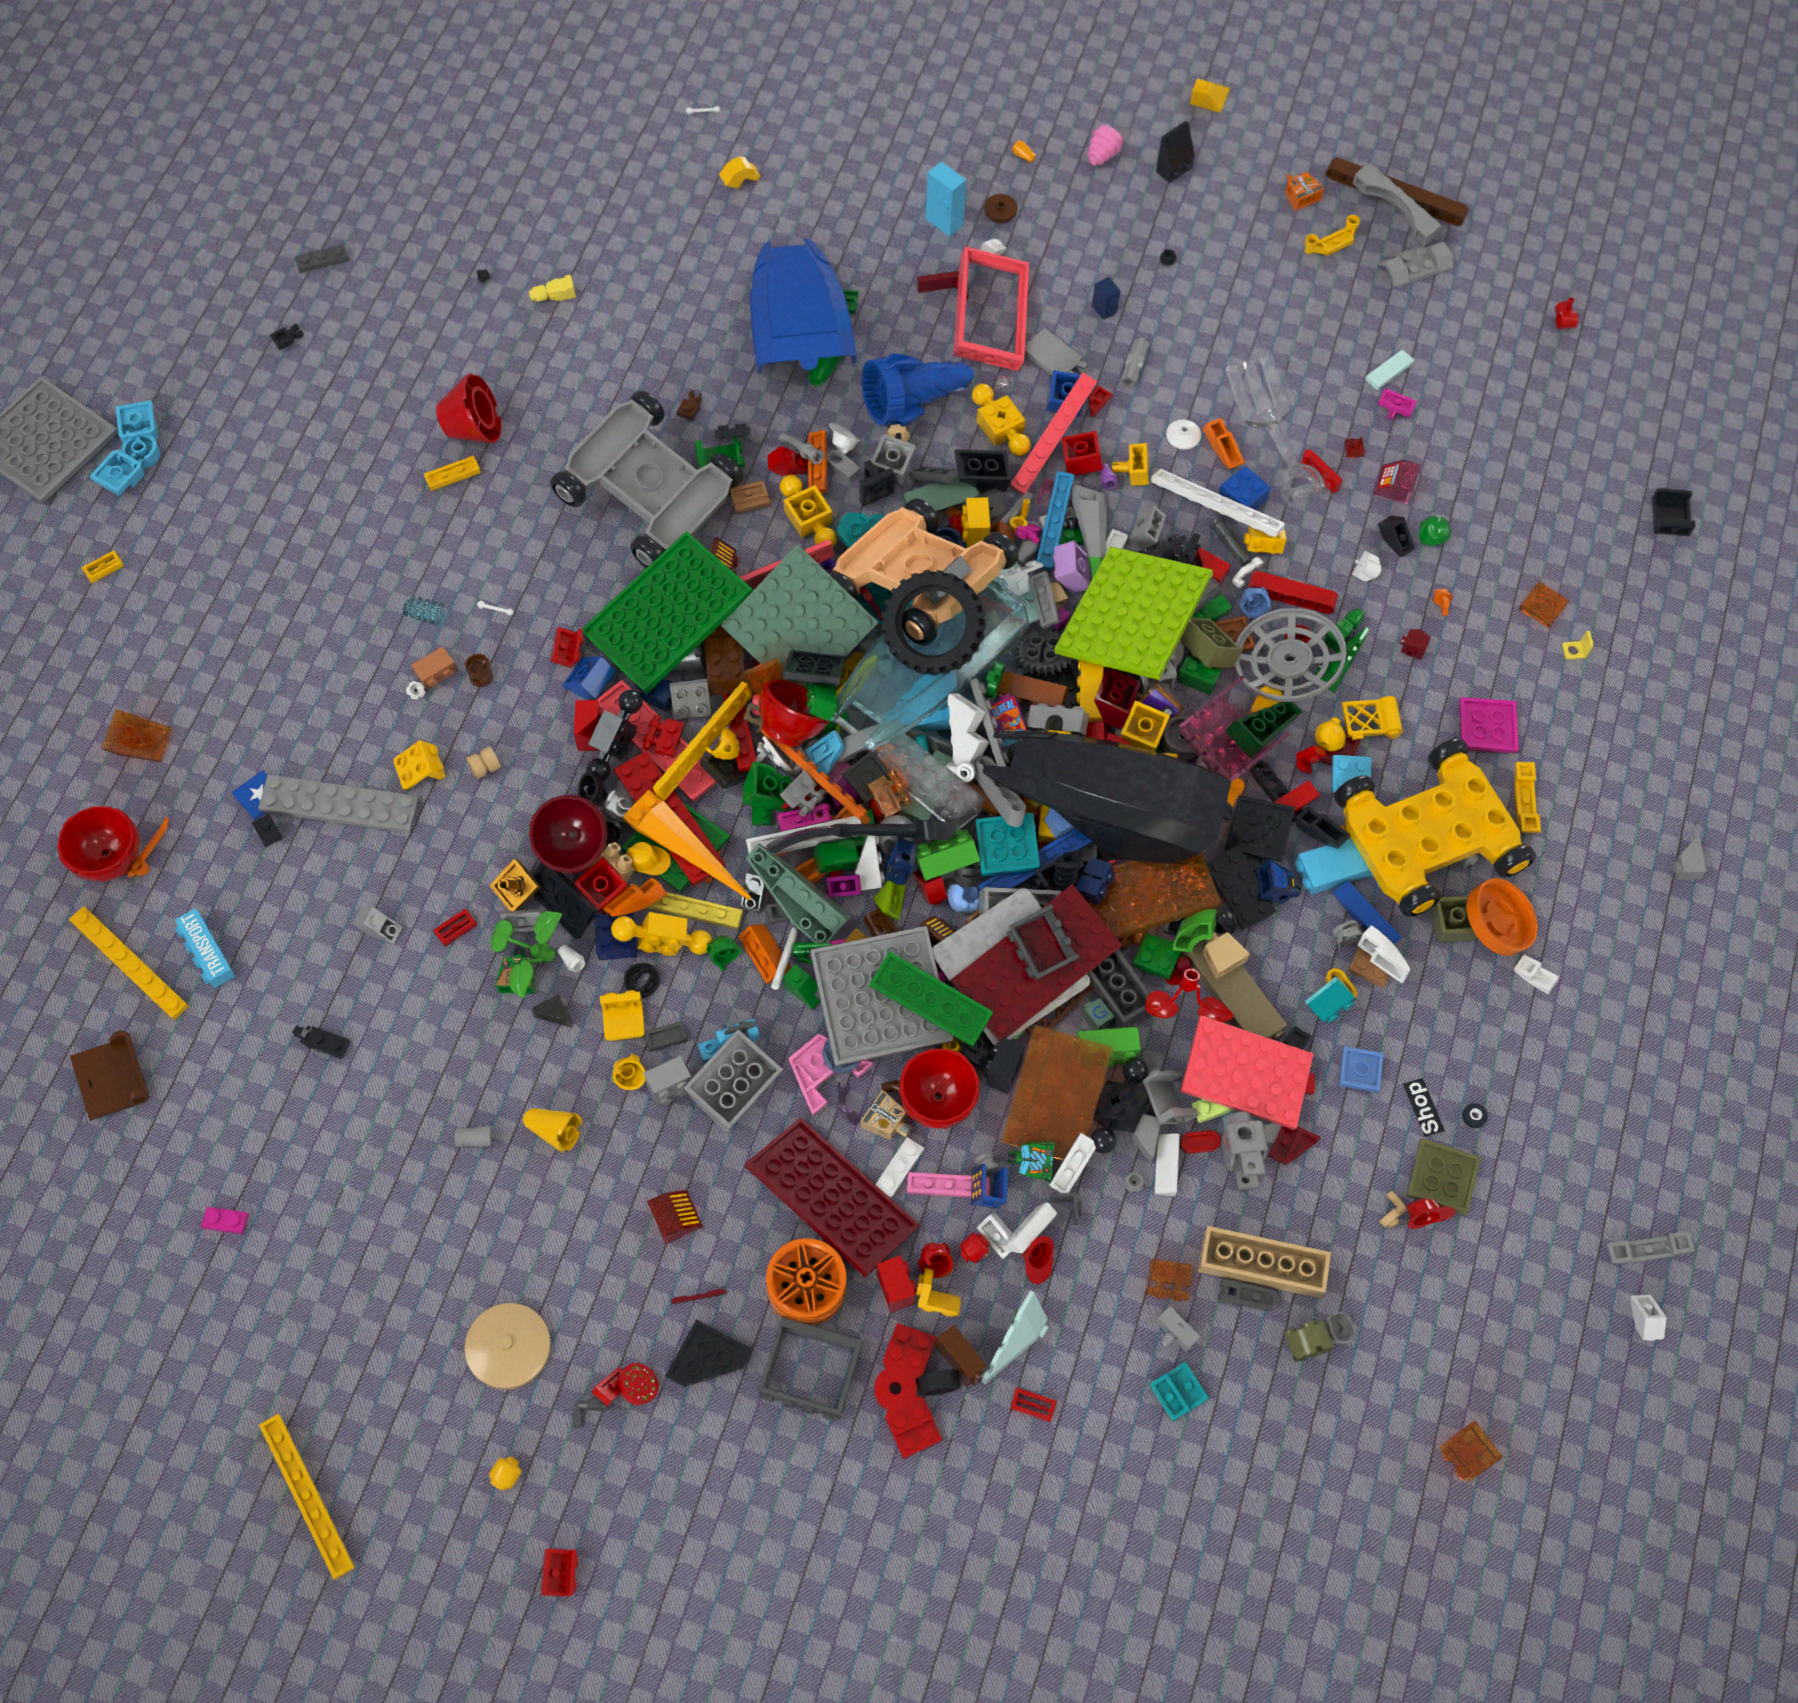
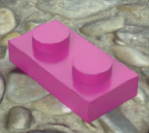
(224, 1220)

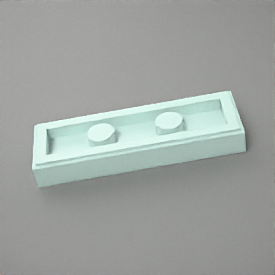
(1389, 369)

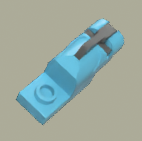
(711, 1046)

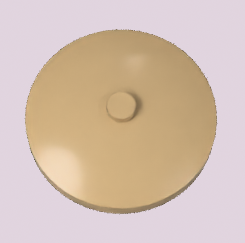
(507, 1346)

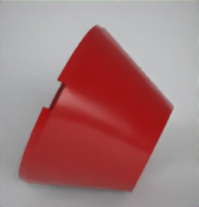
(470, 411)

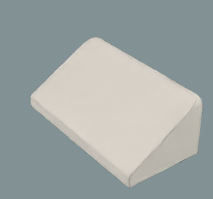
(996, 1233)

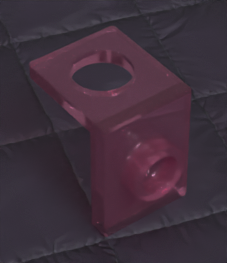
(1047, 486)

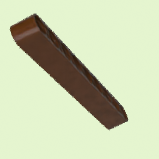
(1435, 205)

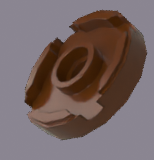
(1001, 208)

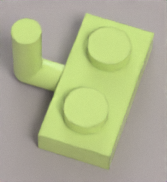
(1209, 1110)

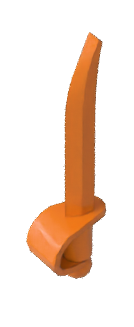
(140, 867)

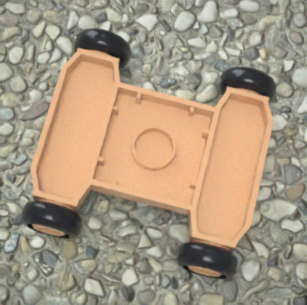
(906, 545)

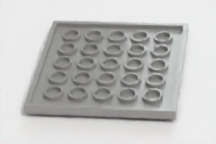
(48, 439)
(860, 1019)

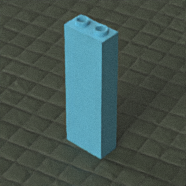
(1331, 867)

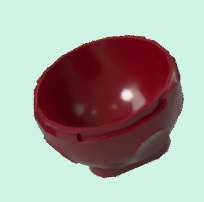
(552, 828)

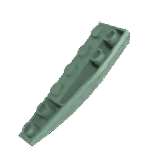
(798, 897)

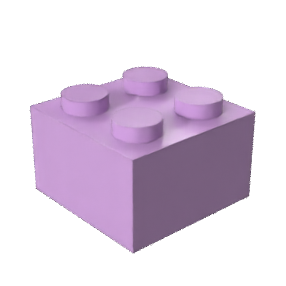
(1072, 567)

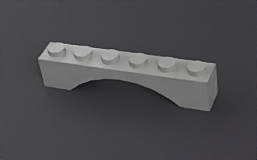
(1373, 182)

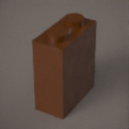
(960, 1356)

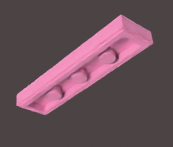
(941, 1184)

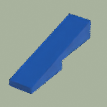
(1363, 911)

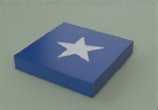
(250, 794)

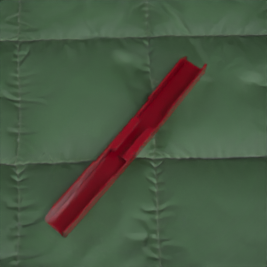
(682, 1299)

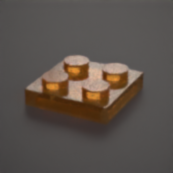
(1544, 604)

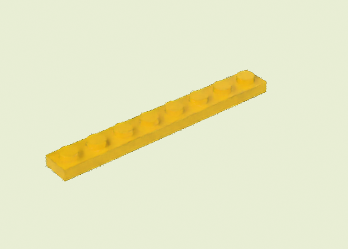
(704, 739)
(128, 963)
(307, 1497)

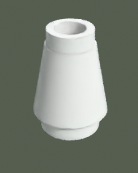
(572, 959)

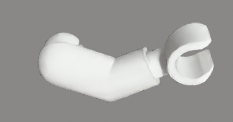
(1237, 579)

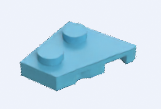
(826, 752)

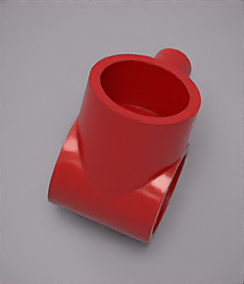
(1565, 316)

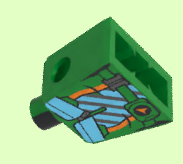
(1034, 1159)

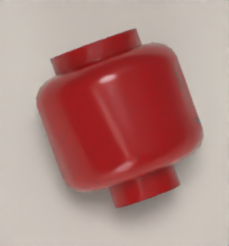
(974, 1248)

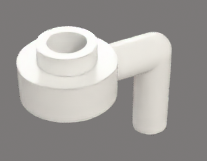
(967, 766)

